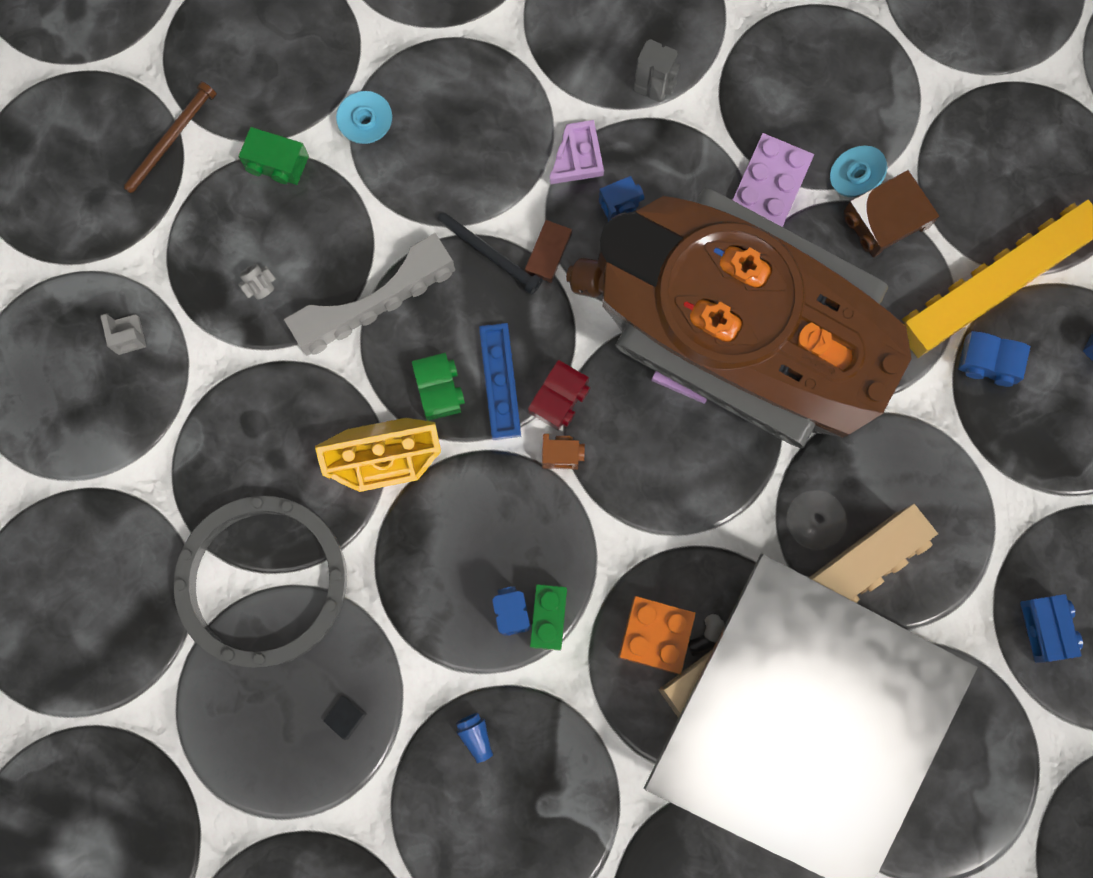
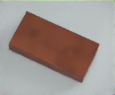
(548, 250)

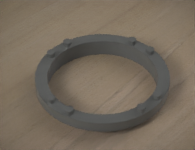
(192, 554)

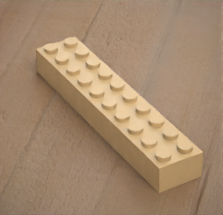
(848, 574)

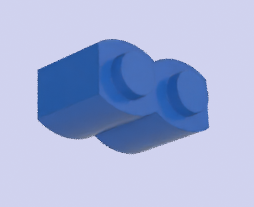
(994, 358)

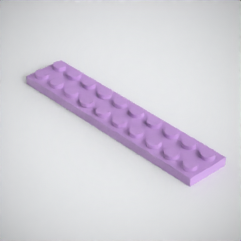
(768, 190)

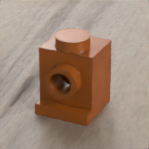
(562, 452)

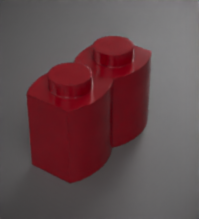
(559, 395)

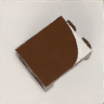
(890, 213)

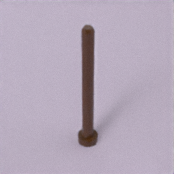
(170, 136)

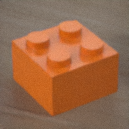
(656, 635)

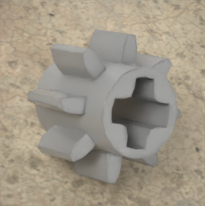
(256, 281)

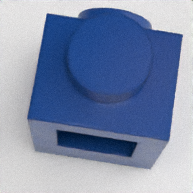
(620, 197)

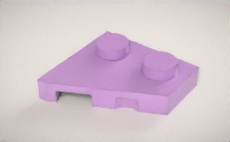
(578, 154)

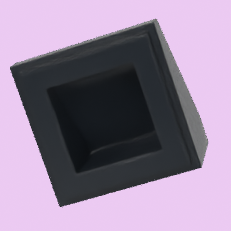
(344, 718)

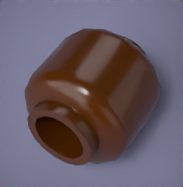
(585, 278)

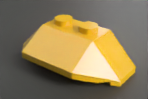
(379, 453)

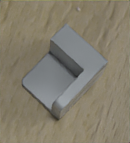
(123, 334)

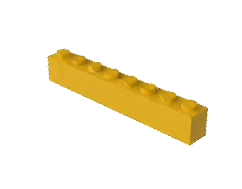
(1001, 279)

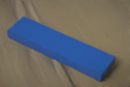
(500, 381)

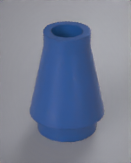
(474, 735)

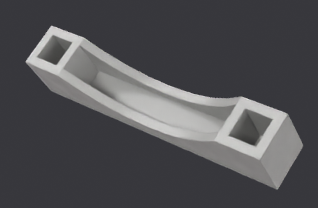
(321, 325)

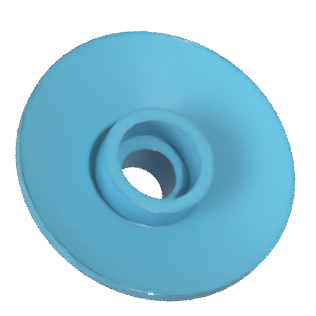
(360, 107)
(852, 164)

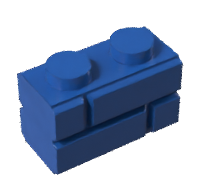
(511, 611)
(1051, 628)

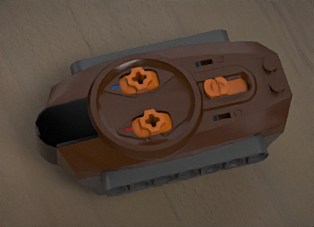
(751, 316)

